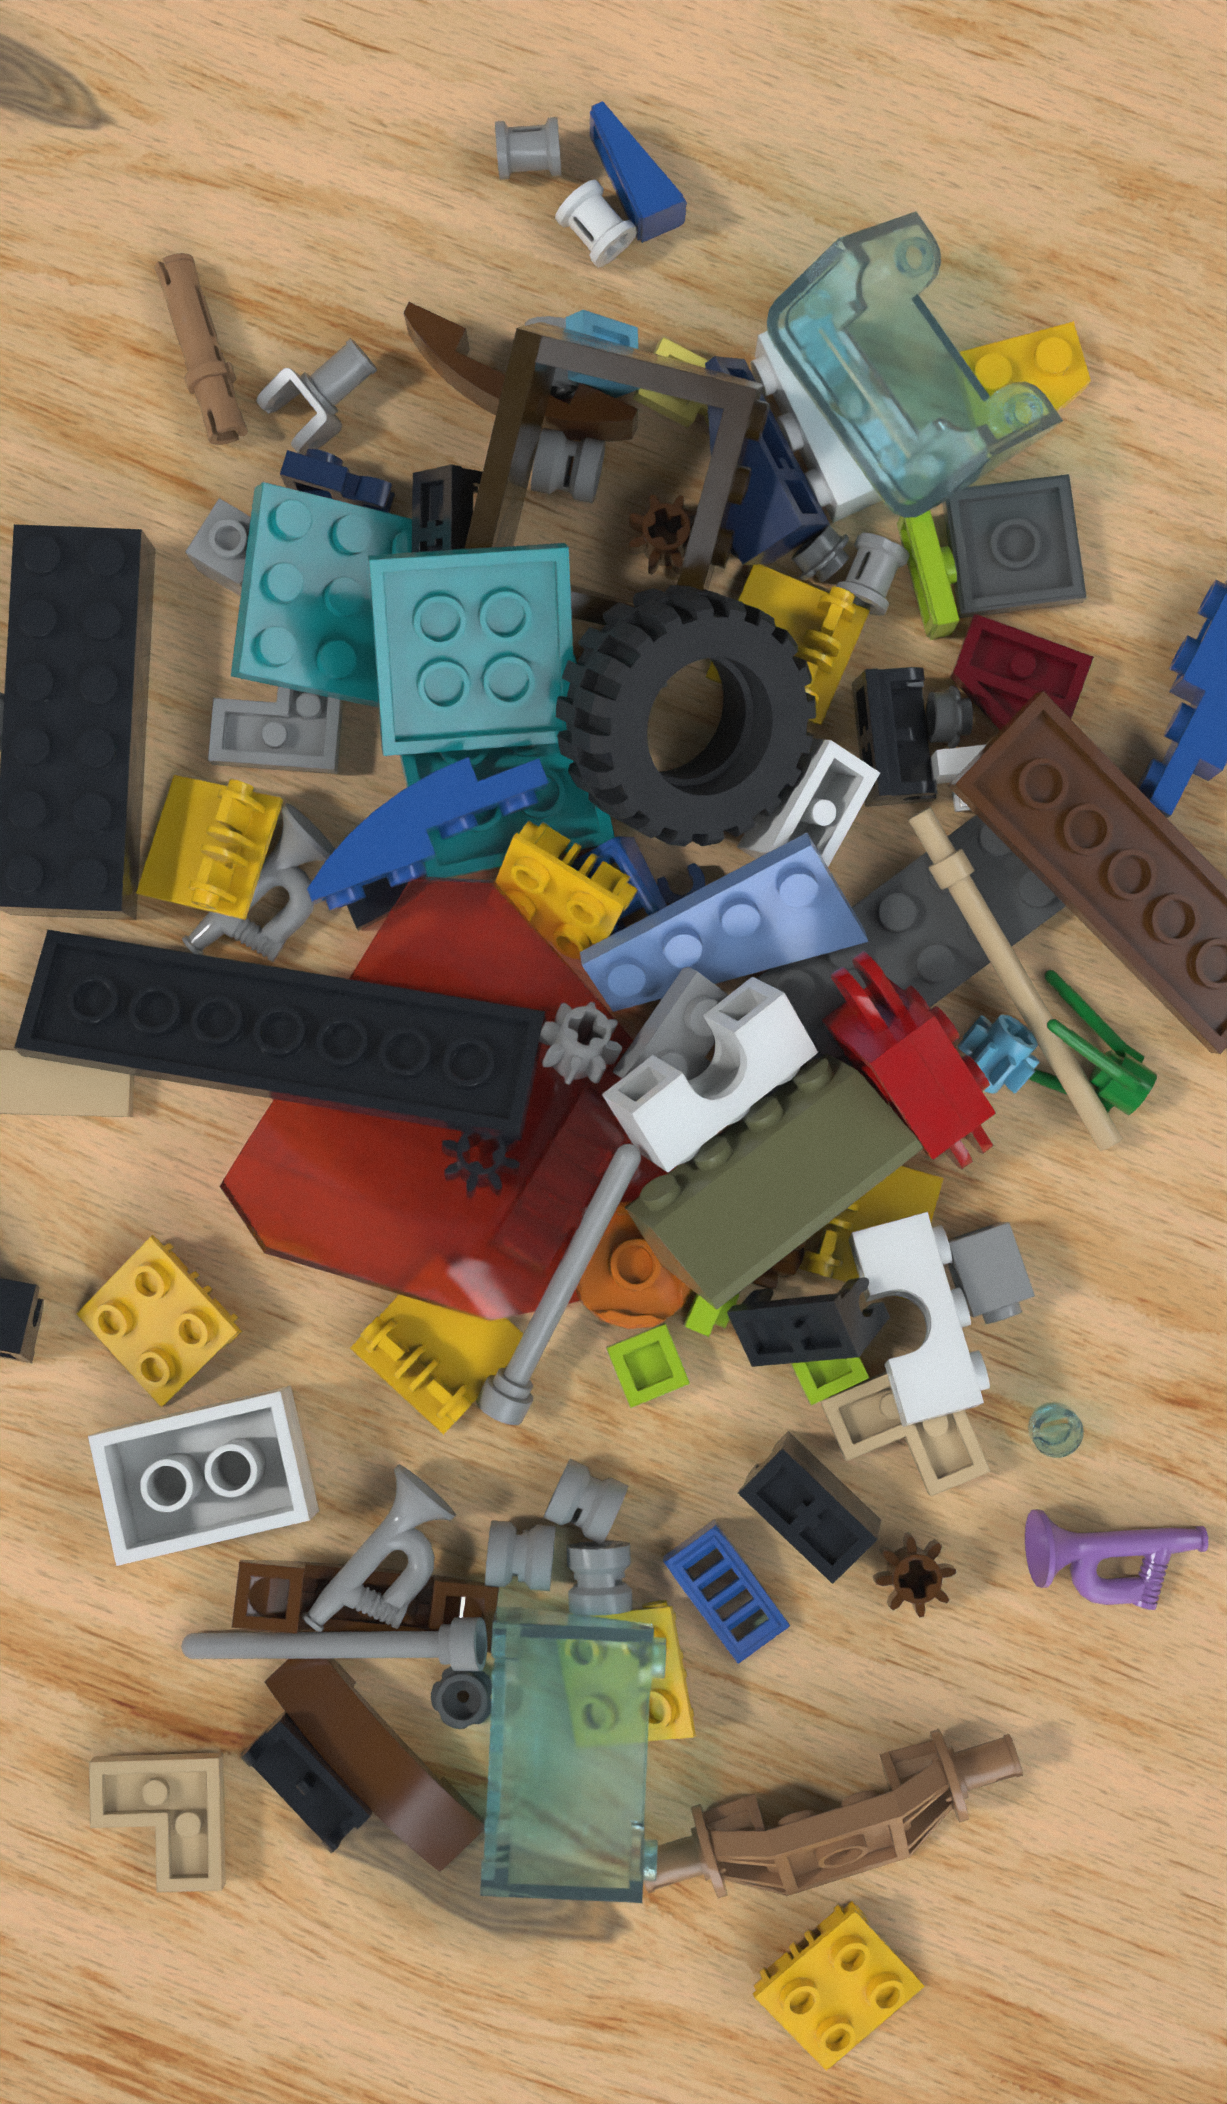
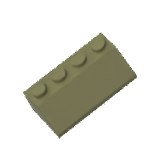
(772, 1179)

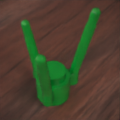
(1118, 1076)

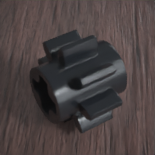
(474, 1173)

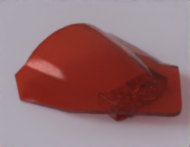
(372, 1190)

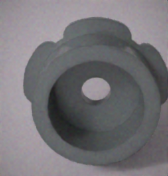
(822, 554)
(948, 717)
(458, 1713)

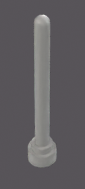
(508, 1394)
(458, 1644)

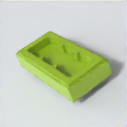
(931, 574)

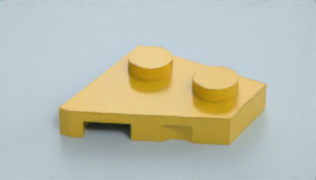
(1044, 358)

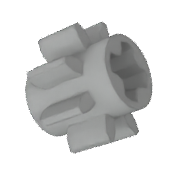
(578, 1026)

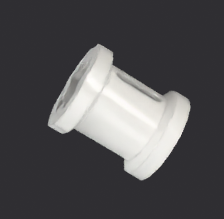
(596, 223)

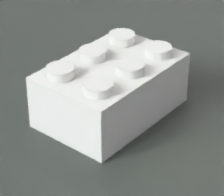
(203, 1475)

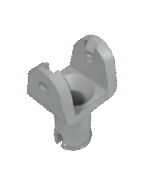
(322, 390)

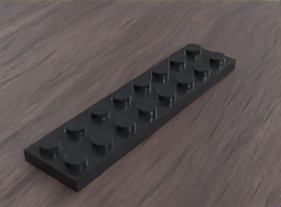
(283, 1034)

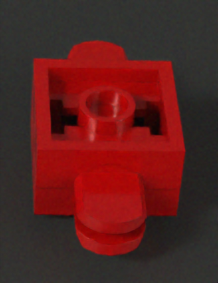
(911, 1061)

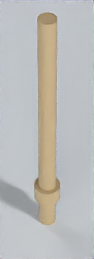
(953, 871)

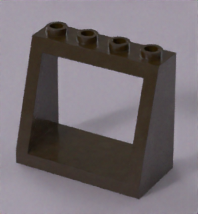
(520, 418)

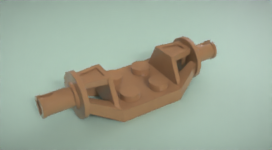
(842, 1842)

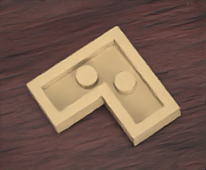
(941, 1447)
(178, 1797)

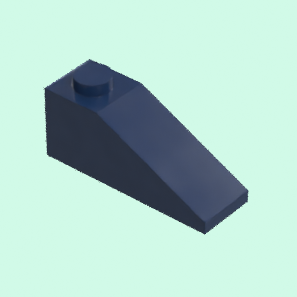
(779, 502)

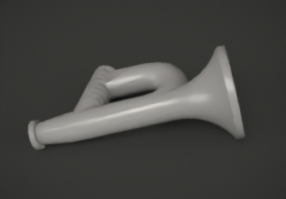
(298, 844)
(412, 1506)

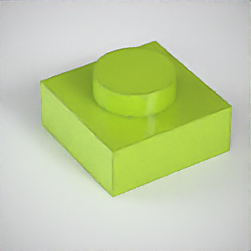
(703, 1315)
(647, 1365)
(828, 1377)

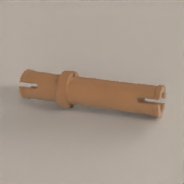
(207, 371)

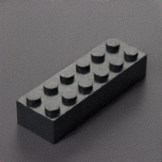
(75, 721)

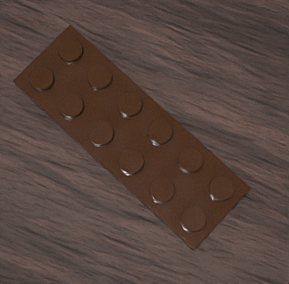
(1108, 859)

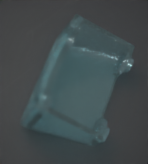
(893, 375)
(569, 1757)

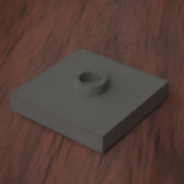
(1014, 546)

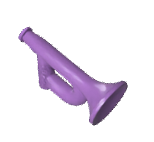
(1052, 1548)

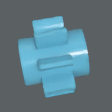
(1001, 1051)

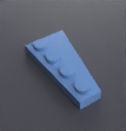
(739, 925)

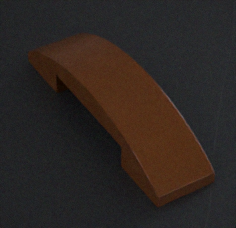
(446, 350)
(277, 1593)
(375, 1759)

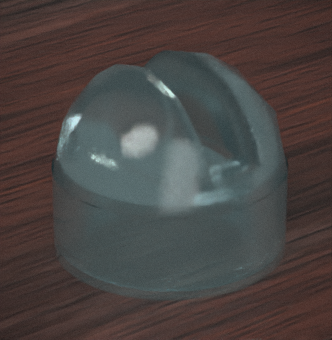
(1057, 1439)

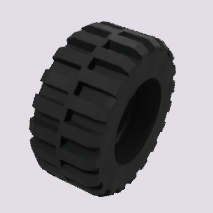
(757, 733)

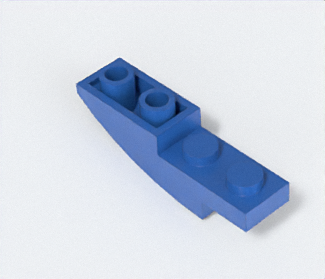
(1198, 729)
(395, 836)

